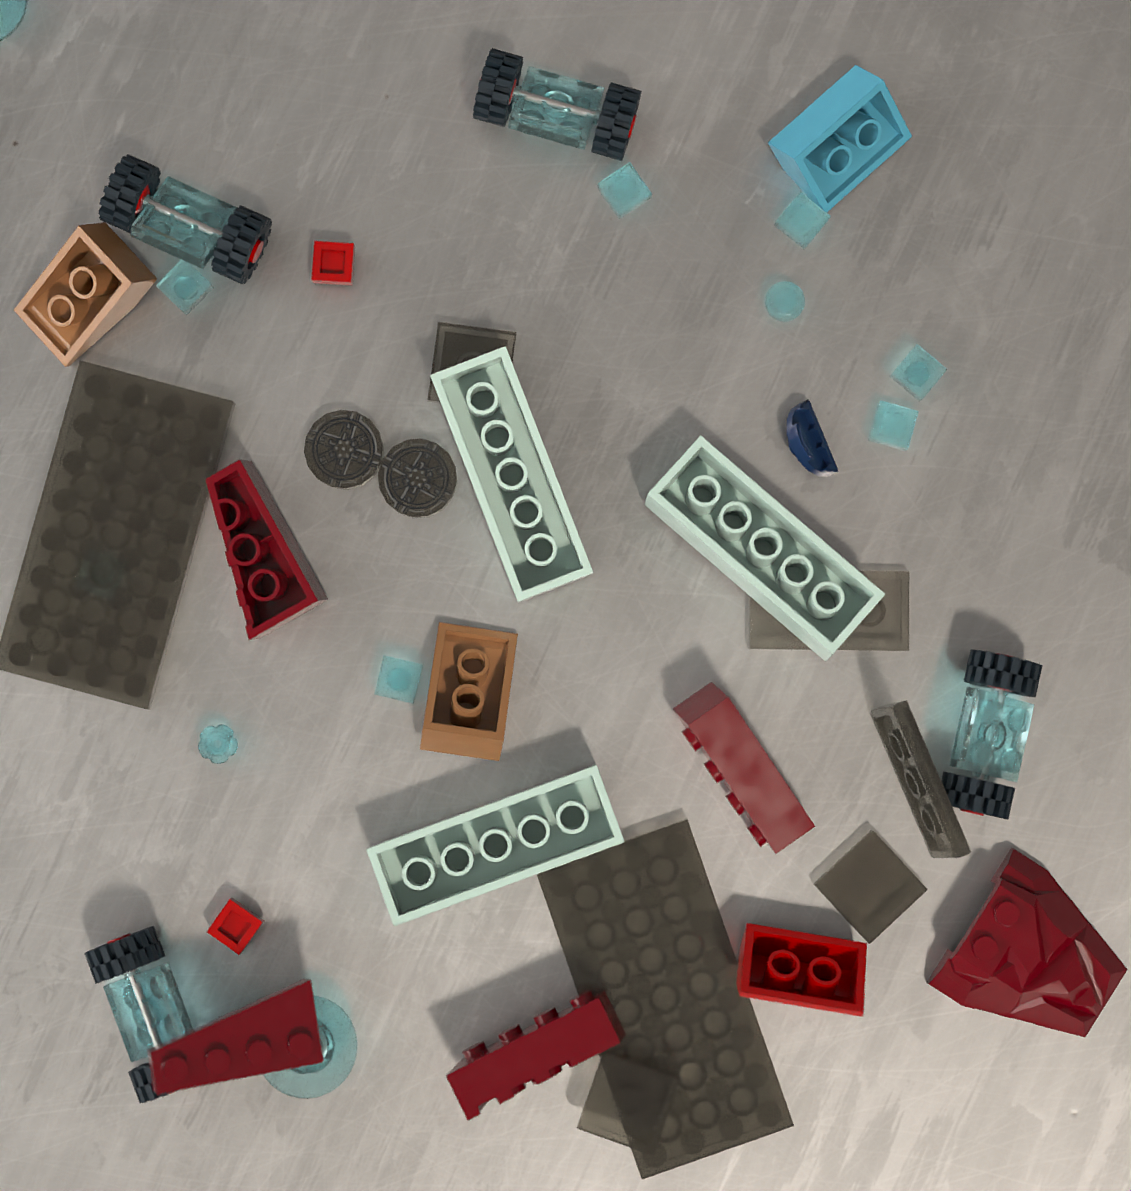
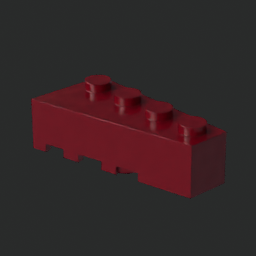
(264, 556)
(744, 767)
(251, 1041)
(535, 1051)

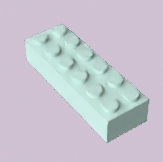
(511, 474)
(763, 548)
(495, 845)

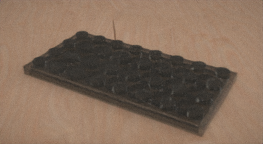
(114, 535)
(656, 943)

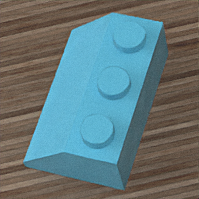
(841, 137)

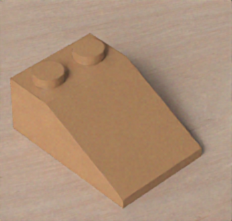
(84, 291)
(469, 691)

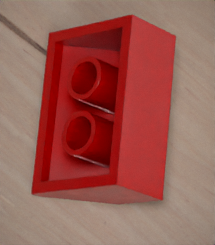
(802, 969)

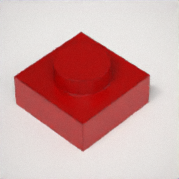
(333, 263)
(235, 926)

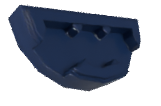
(808, 441)

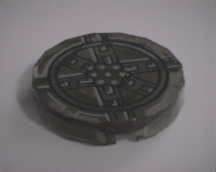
(344, 449)
(417, 478)

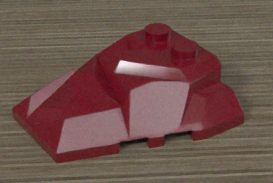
(1031, 955)

